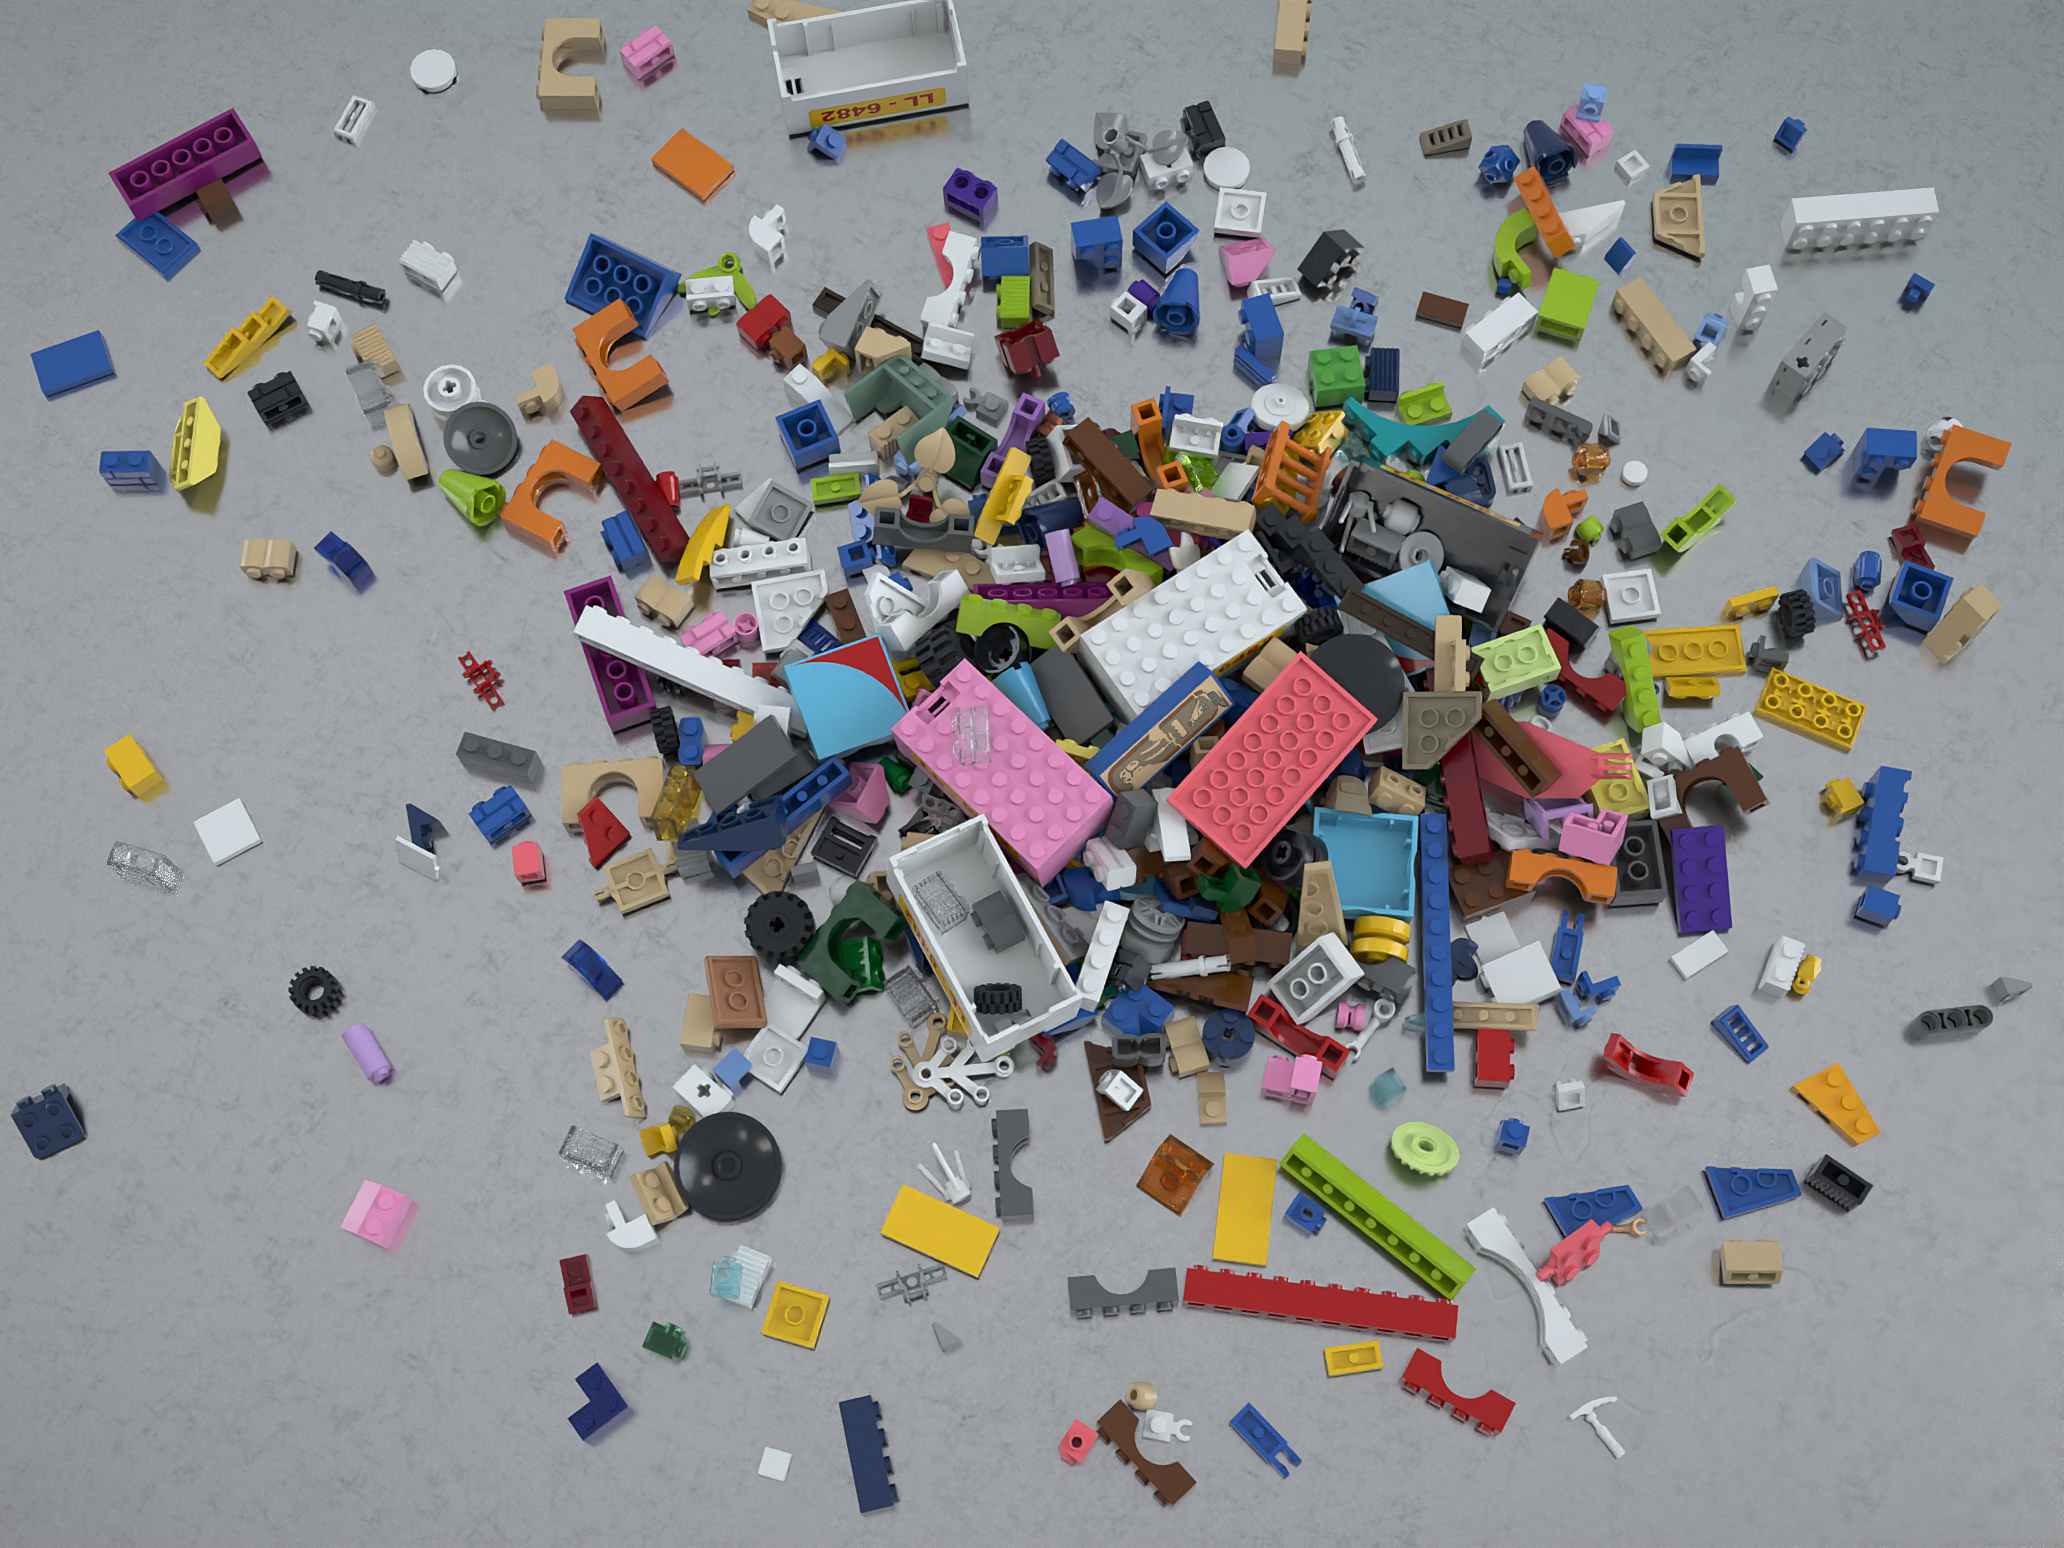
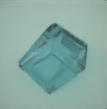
(1415, 1023)

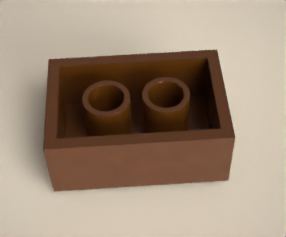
(1481, 889)

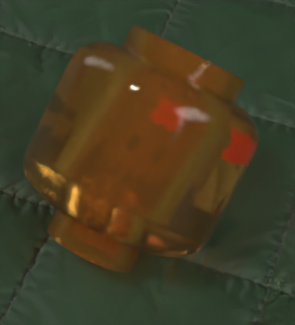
(1591, 458)
(1587, 595)

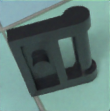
(840, 853)

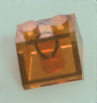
(1175, 1174)

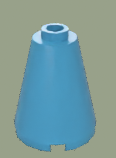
(1024, 693)

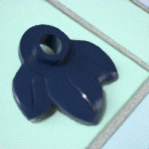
(1461, 961)

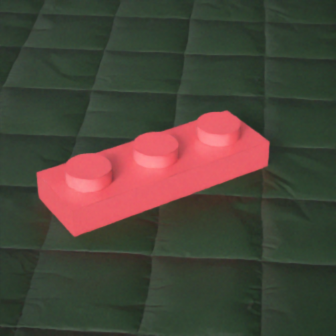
(937, 237)

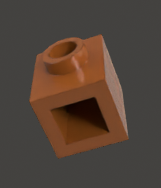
(787, 348)

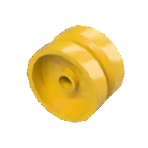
(1380, 940)

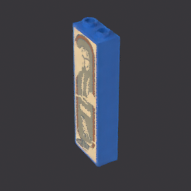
(1160, 732)

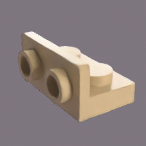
(659, 1194)

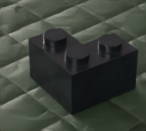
(1328, 255)

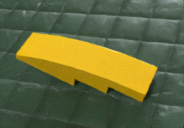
(242, 342)
(705, 539)

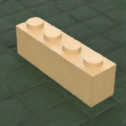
(1291, 31)
(1653, 325)
(1202, 514)

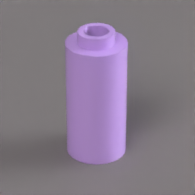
(1062, 557)
(366, 1052)

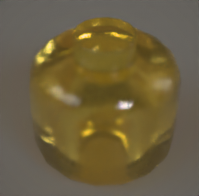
(681, 1118)

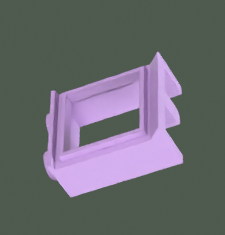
(1541, 810)

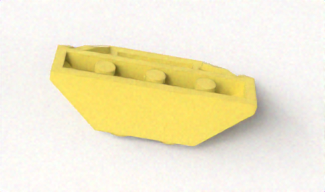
(194, 445)

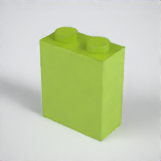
(1567, 303)

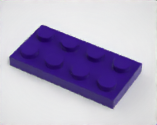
(1701, 878)

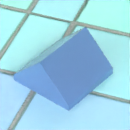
(1824, 589)

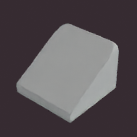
(2009, 988)
(945, 1338)

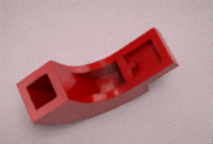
(1646, 1070)

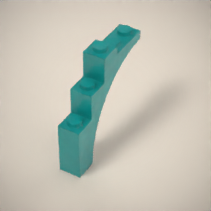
(1391, 439)

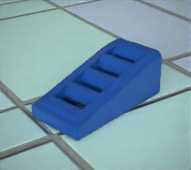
(1734, 1038)

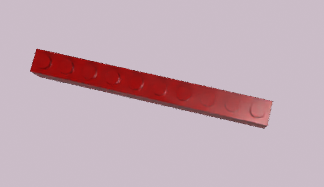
(1320, 1304)

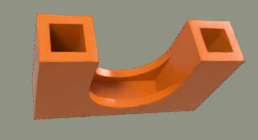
(596, 338)
(1147, 430)
(554, 464)
(1937, 506)

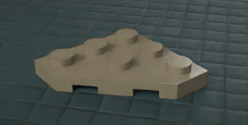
(1435, 724)

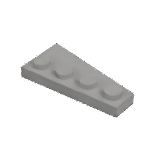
(1064, 938)

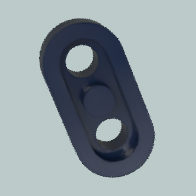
(1485, 480)

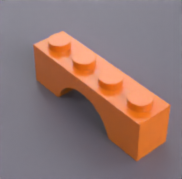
(1544, 212)
(1593, 880)

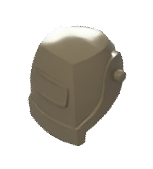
(1347, 795)

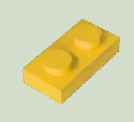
(1760, 599)
(1692, 686)
(1353, 1358)

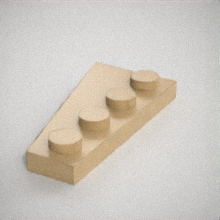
(786, 10)
(932, 562)
(1319, 906)

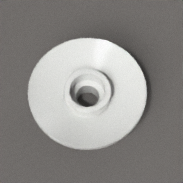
(1427, 546)

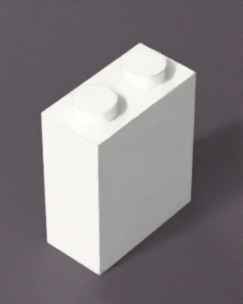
(1521, 976)

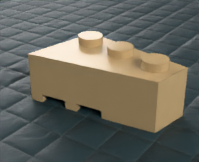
(1963, 622)

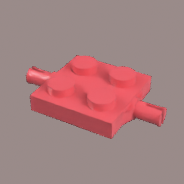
(1575, 1252)

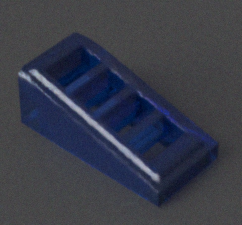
(822, 632)

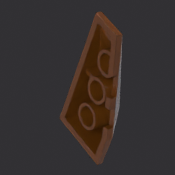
(1224, 988)

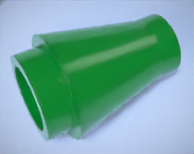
(896, 774)

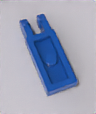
(1567, 948)
(1263, 1438)

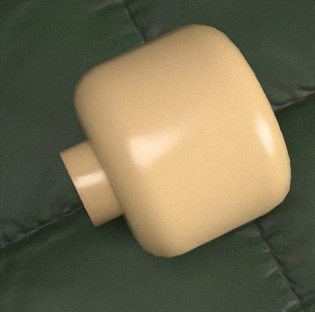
(382, 458)
(1141, 1395)

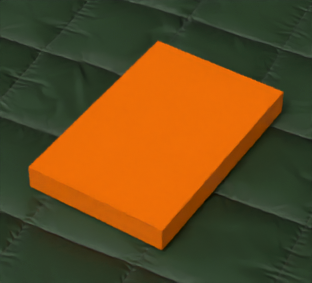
(692, 164)

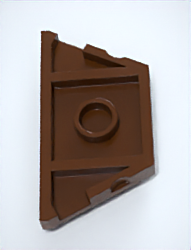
(1112, 1117)

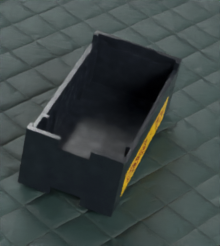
(1470, 535)

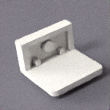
(792, 1001)

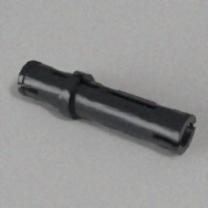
(360, 289)

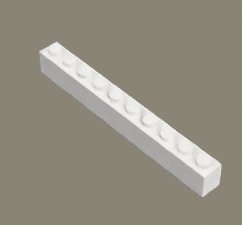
(682, 665)

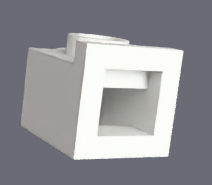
(1128, 304)
(323, 322)

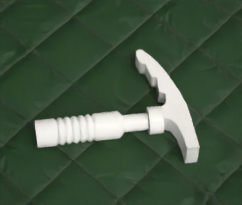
(1601, 1430)

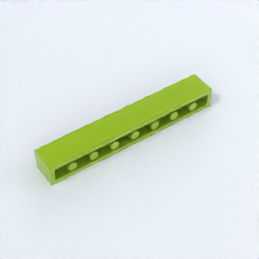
(1377, 1216)

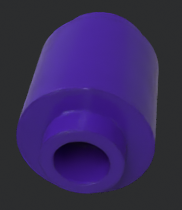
(1145, 294)

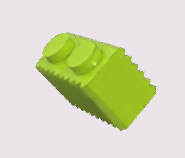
(1014, 301)

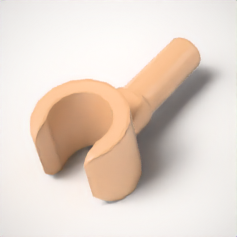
(1631, 1228)

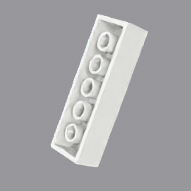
(1859, 218)

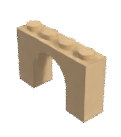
(560, 38)
(1126, 588)
(582, 780)

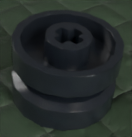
(1288, 852)

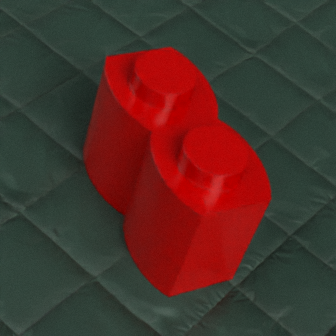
(763, 321)

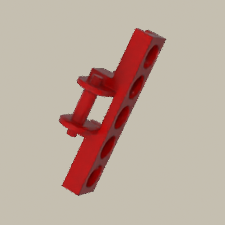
(1875, 625)
(475, 668)

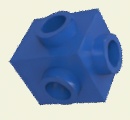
(1499, 164)

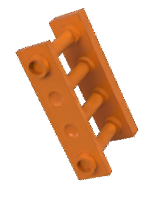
(1271, 472)

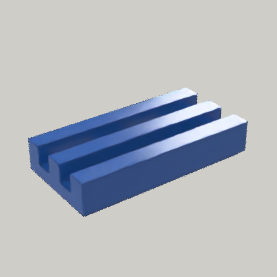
(1253, 366)

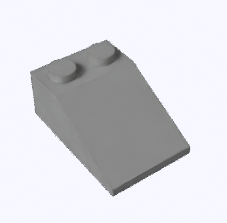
(850, 319)

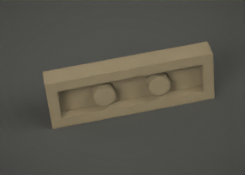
(1041, 278)

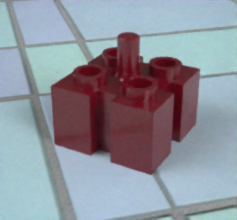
(1027, 347)

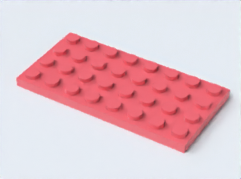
(1271, 760)

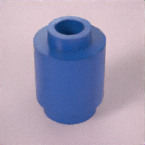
(1231, 439)
(1868, 570)

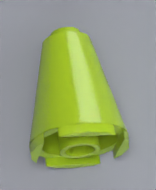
(473, 495)

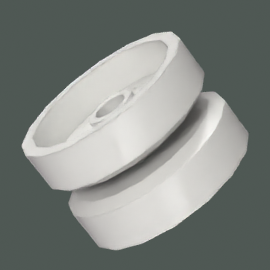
(450, 389)

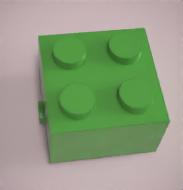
(1335, 375)

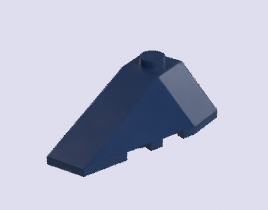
(752, 830)

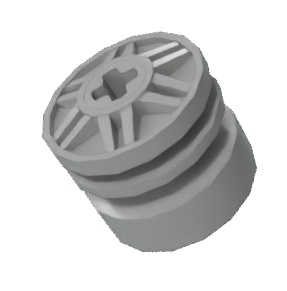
(1151, 930)

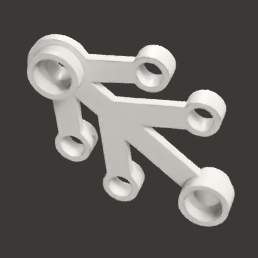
(958, 1071)

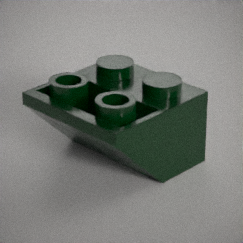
(971, 450)

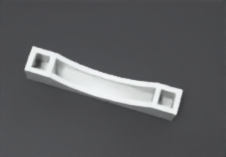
(1558, 1334)

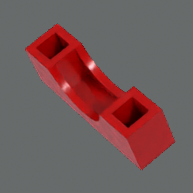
(1607, 690)
(1278, 1026)
(1425, 1376)

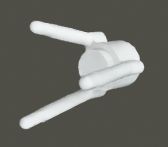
(1357, 506)
(956, 1188)

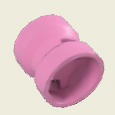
(743, 623)
(1357, 1016)

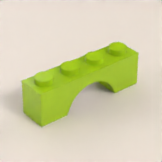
(1097, 548)
(978, 614)
(1632, 656)

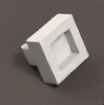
(1570, 1094)

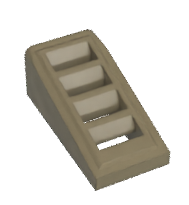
(1453, 129)

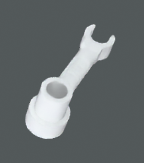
(1372, 1025)

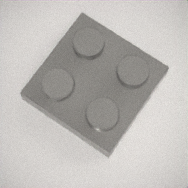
(780, 512)

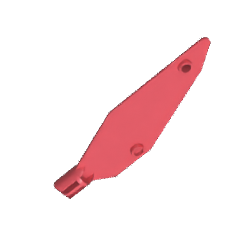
(1578, 764)

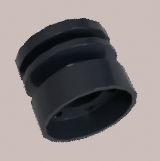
(1001, 649)

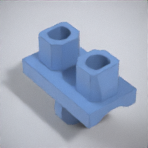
(1354, 323)

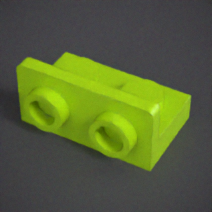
(1424, 405)

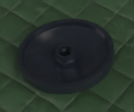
(1366, 672)
(727, 1165)

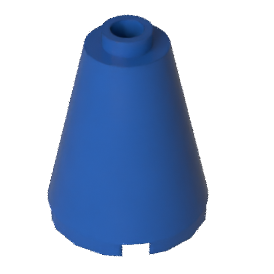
(1179, 304)

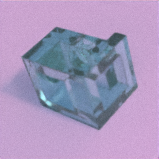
(1387, 1088)
(726, 1288)

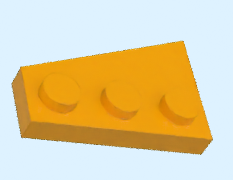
(1839, 1102)

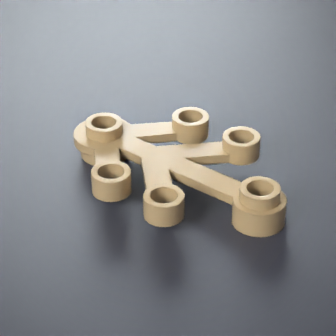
(910, 1049)

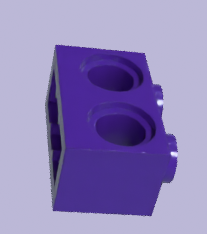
(967, 197)

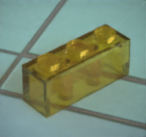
(675, 803)

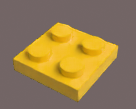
(795, 1314)

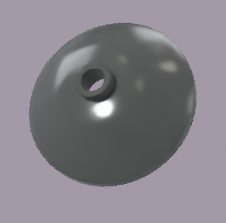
(497, 433)

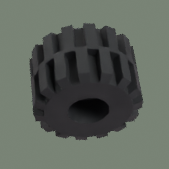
(943, 651)
(793, 913)

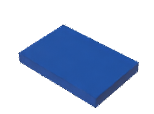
(158, 242)
(72, 363)

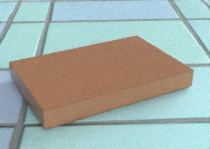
(735, 992)

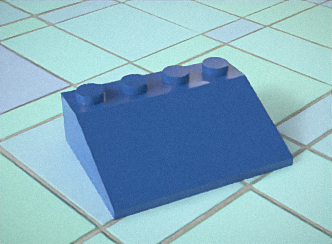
(616, 272)

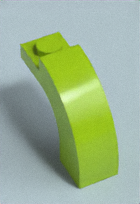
(1511, 235)
(1689, 529)

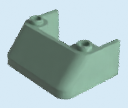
(902, 384)

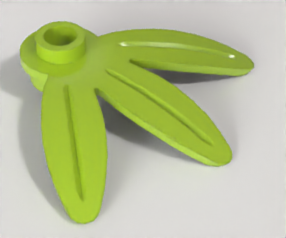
(741, 285)

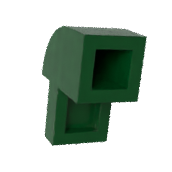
(1232, 891)

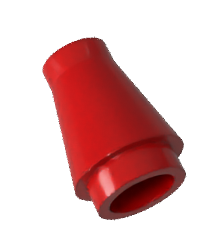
(669, 485)

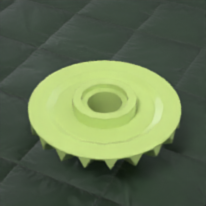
(1425, 1148)

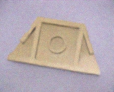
(1680, 216)

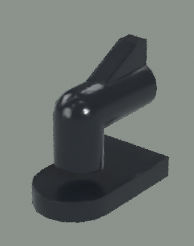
(918, 816)

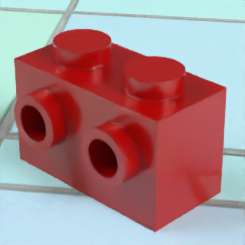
(1493, 1058)

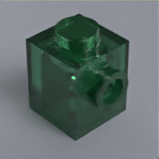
(665, 1341)

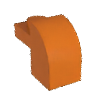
(1556, 509)

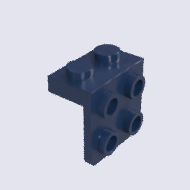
(47, 1121)

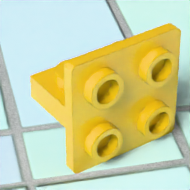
(1321, 431)

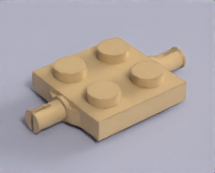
(636, 881)

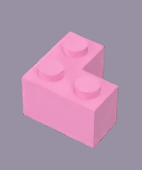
(1593, 838)
(1292, 1079)

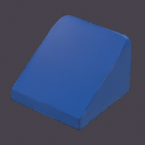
(1620, 256)

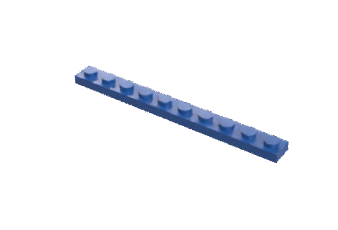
(1436, 943)

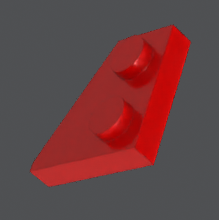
(600, 830)

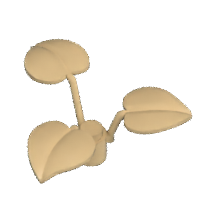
(935, 455)

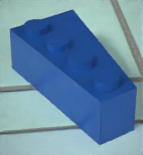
(1881, 824)

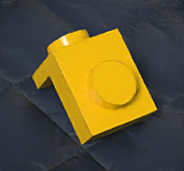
(831, 360)
(659, 1138)

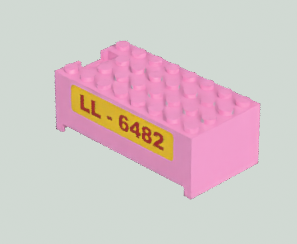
(1030, 793)

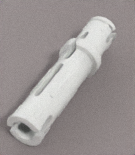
(1344, 141)
(1191, 967)

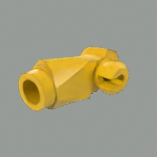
(1806, 973)

